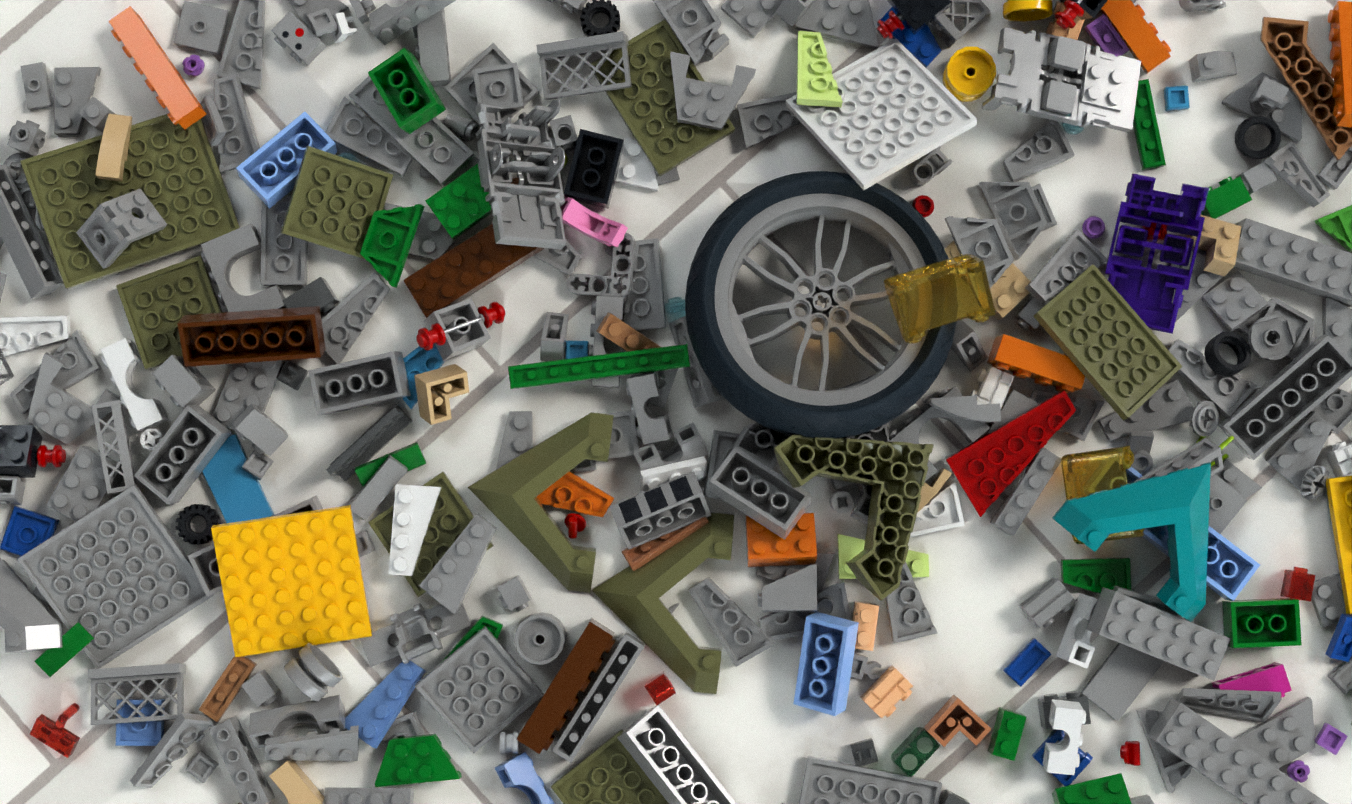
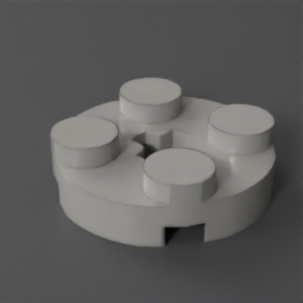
(1258, 337)

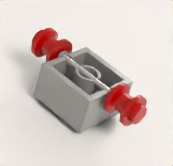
(459, 328)

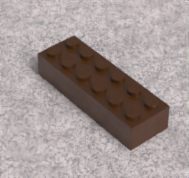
(465, 270)
(251, 336)
(564, 688)

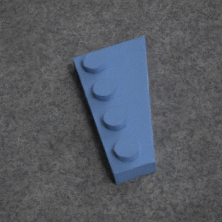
(384, 703)

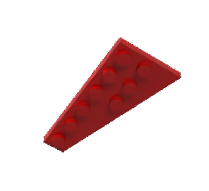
(1001, 455)

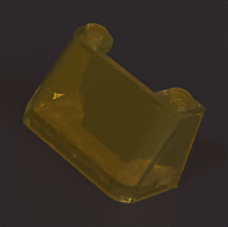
(940, 295)
(1095, 472)

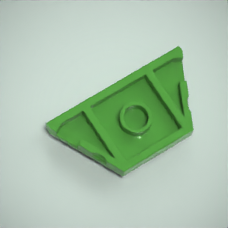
(1339, 226)

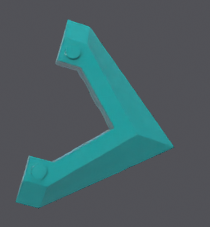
(1171, 500)

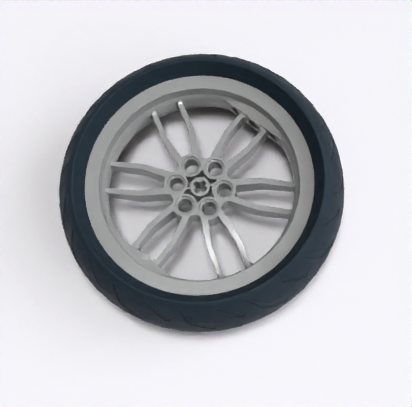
(719, 331)

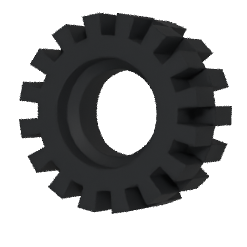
(597, 7)
(186, 517)

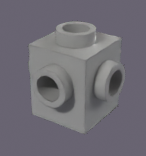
(26, 137)

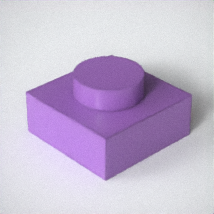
(1330, 738)

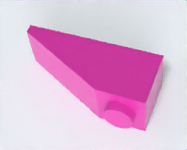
(1265, 678)

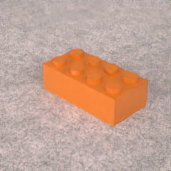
(1036, 363)

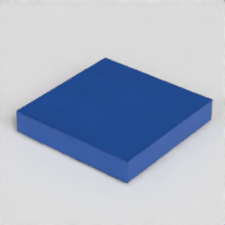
(27, 530)

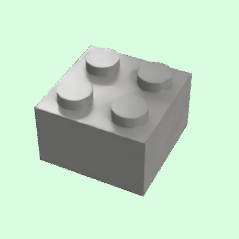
(182, 382)

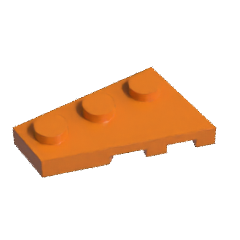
(576, 495)

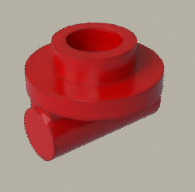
(574, 523)
(1131, 753)

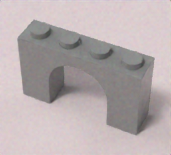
(222, 254)
(910, 433)

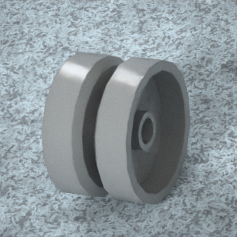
(550, 629)
(313, 672)

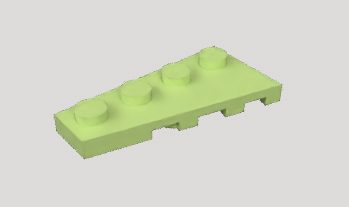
(814, 73)
(850, 547)

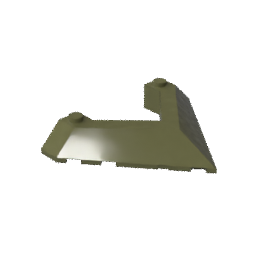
(896, 480)
(513, 490)
(637, 602)

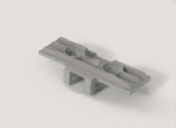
(410, 626)

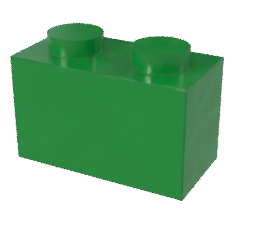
(1226, 197)
(1007, 733)

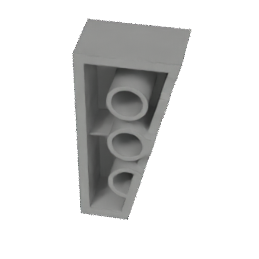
(456, 569)

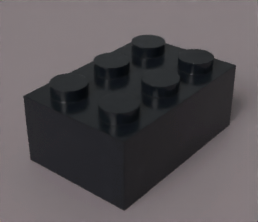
(594, 168)

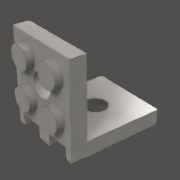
(119, 226)

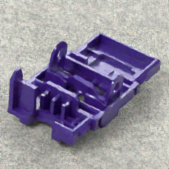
(1150, 289)

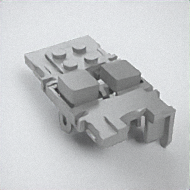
(1103, 88)
(531, 210)

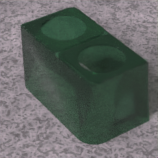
(911, 741)

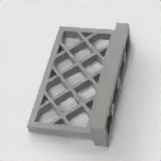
(947, 30)
(582, 46)
(132, 674)

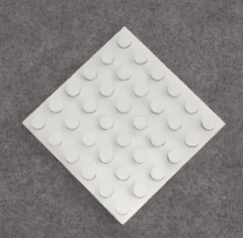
(887, 115)

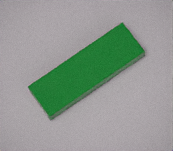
(410, 456)
(72, 641)

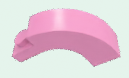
(592, 224)

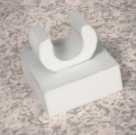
(343, 30)

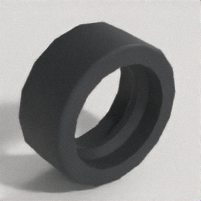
(1245, 125)
(1239, 346)

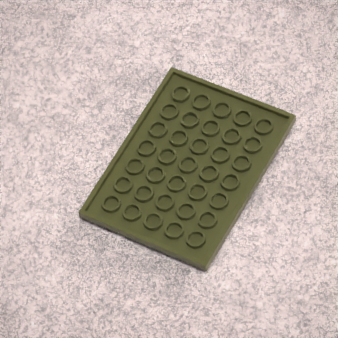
(170, 167)

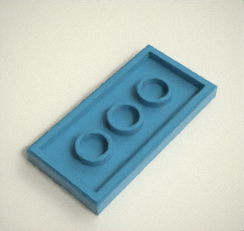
(235, 489)

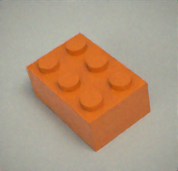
(769, 549)

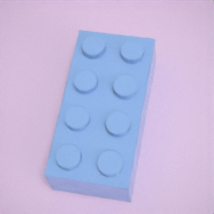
(275, 166)
(825, 663)

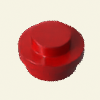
(923, 205)

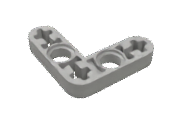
(610, 281)

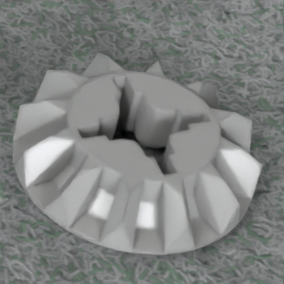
(14, 161)
(1206, 427)
(1308, 488)

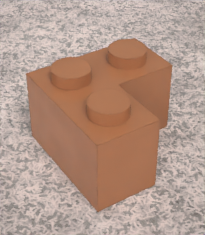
(956, 717)

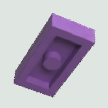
(1106, 36)

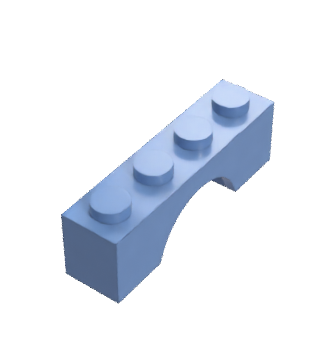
(520, 774)

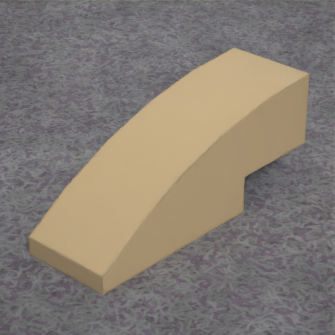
(114, 147)

